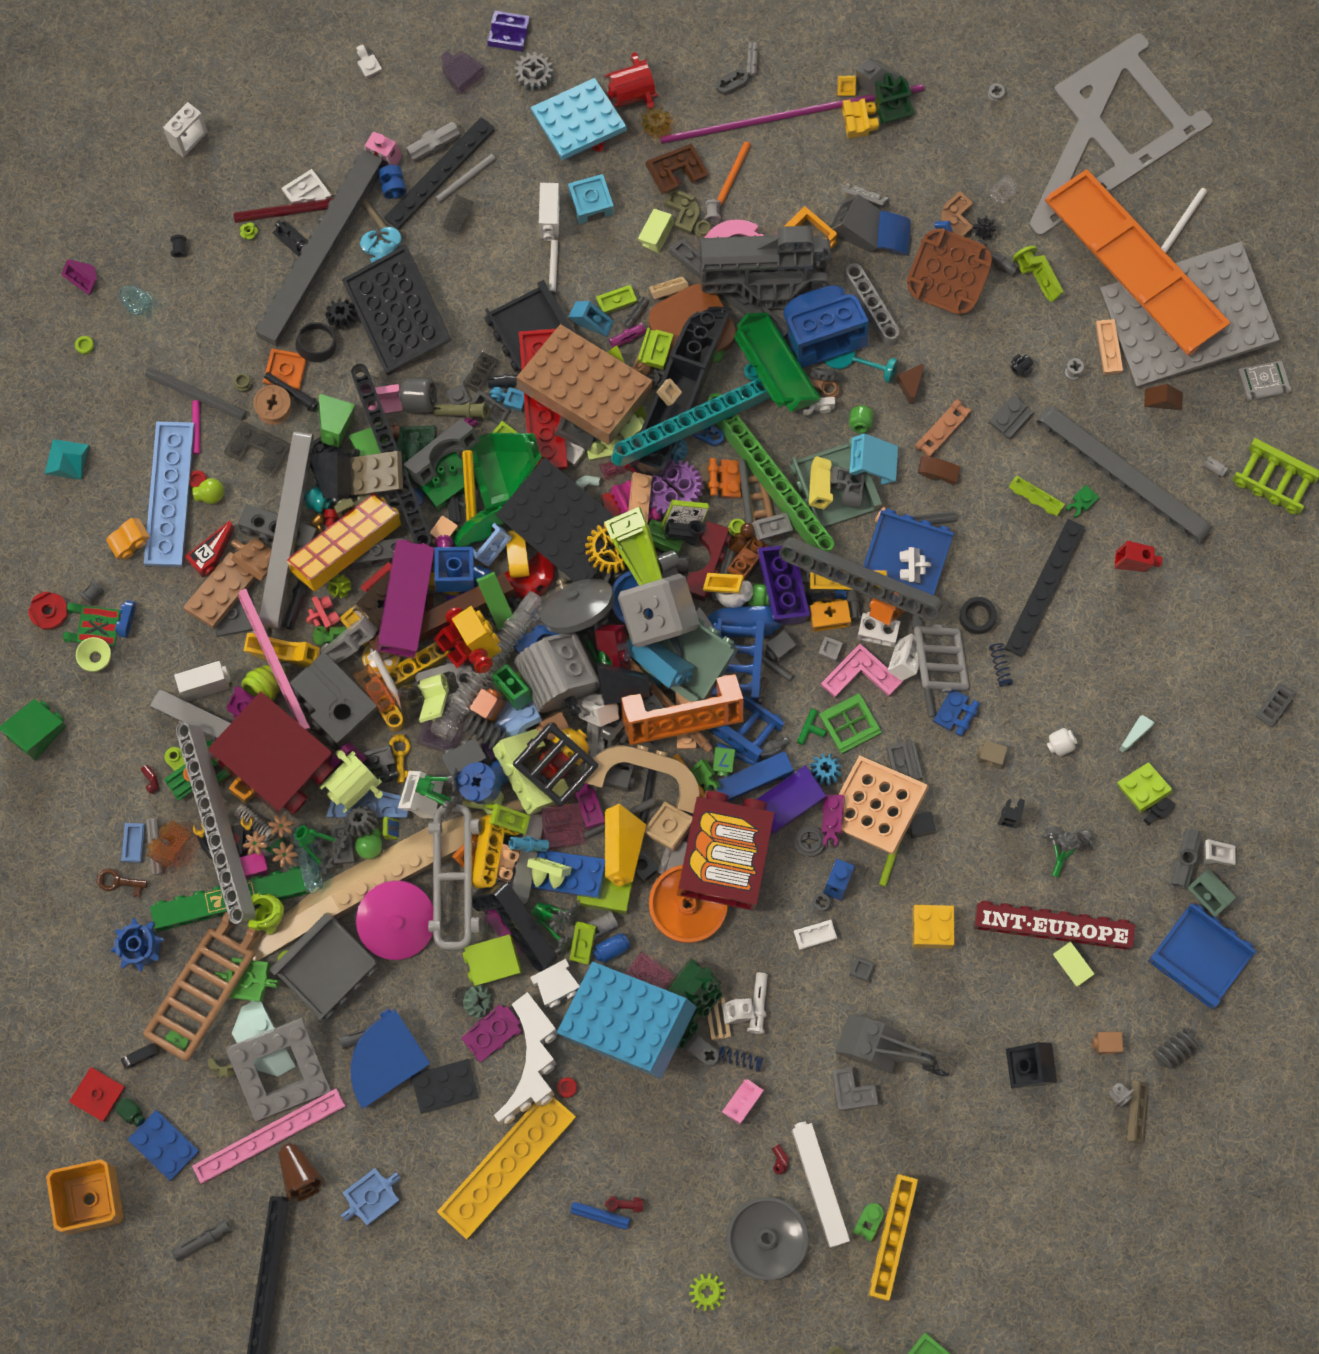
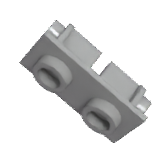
(1120, 1094)

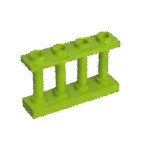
(1292, 466)

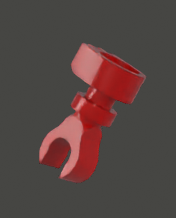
(331, 515)

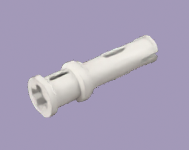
(758, 1004)

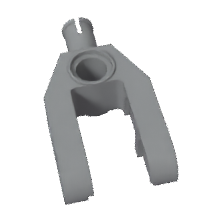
(449, 671)

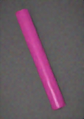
(196, 420)

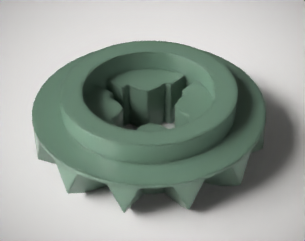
(471, 998)

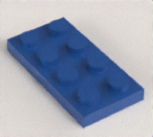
(585, 878)

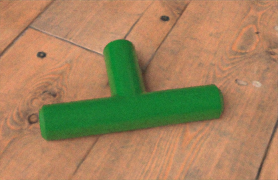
(809, 727)

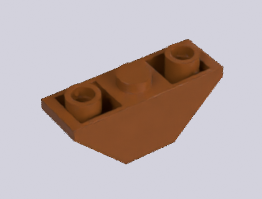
(747, 559)

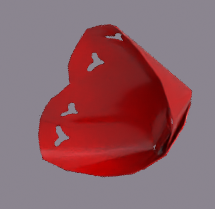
(539, 574)

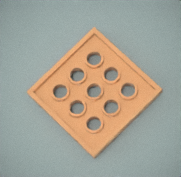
(898, 824)

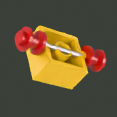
(477, 636)

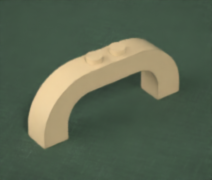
(657, 761)

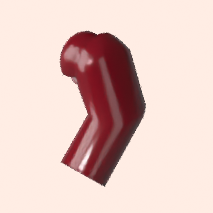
(152, 778)
(782, 1160)

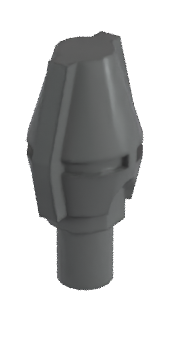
(773, 747)

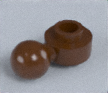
(739, 540)

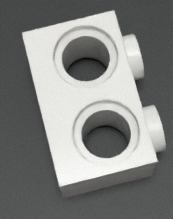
(877, 634)
(904, 658)
(595, 711)

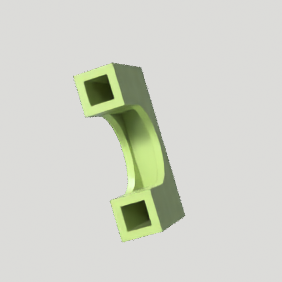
(530, 796)

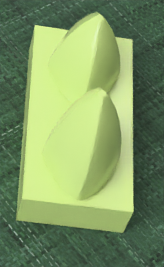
(601, 450)
(541, 867)

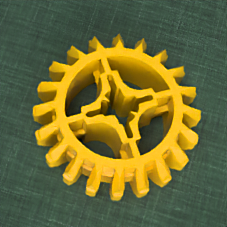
(596, 556)

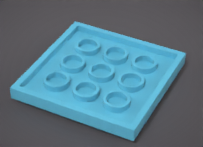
(578, 119)

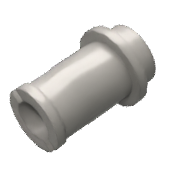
(1216, 466)

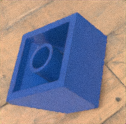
(454, 569)

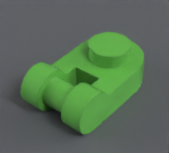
(873, 1215)

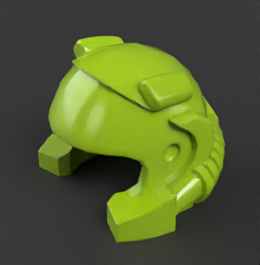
(268, 915)

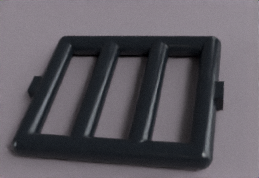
(563, 740)

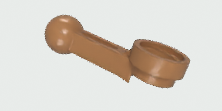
(822, 385)

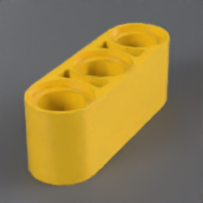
(517, 556)

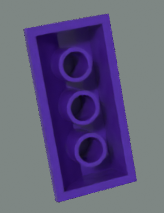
(783, 587)

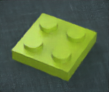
(1144, 787)

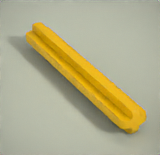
(469, 484)

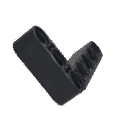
(518, 921)

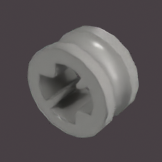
(999, 87)

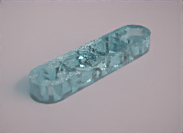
(308, 866)

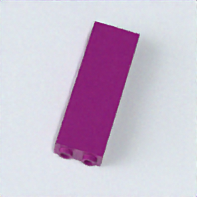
(405, 599)

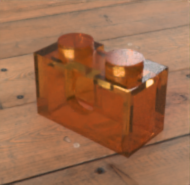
(164, 854)

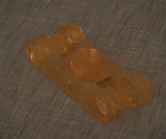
(375, 688)

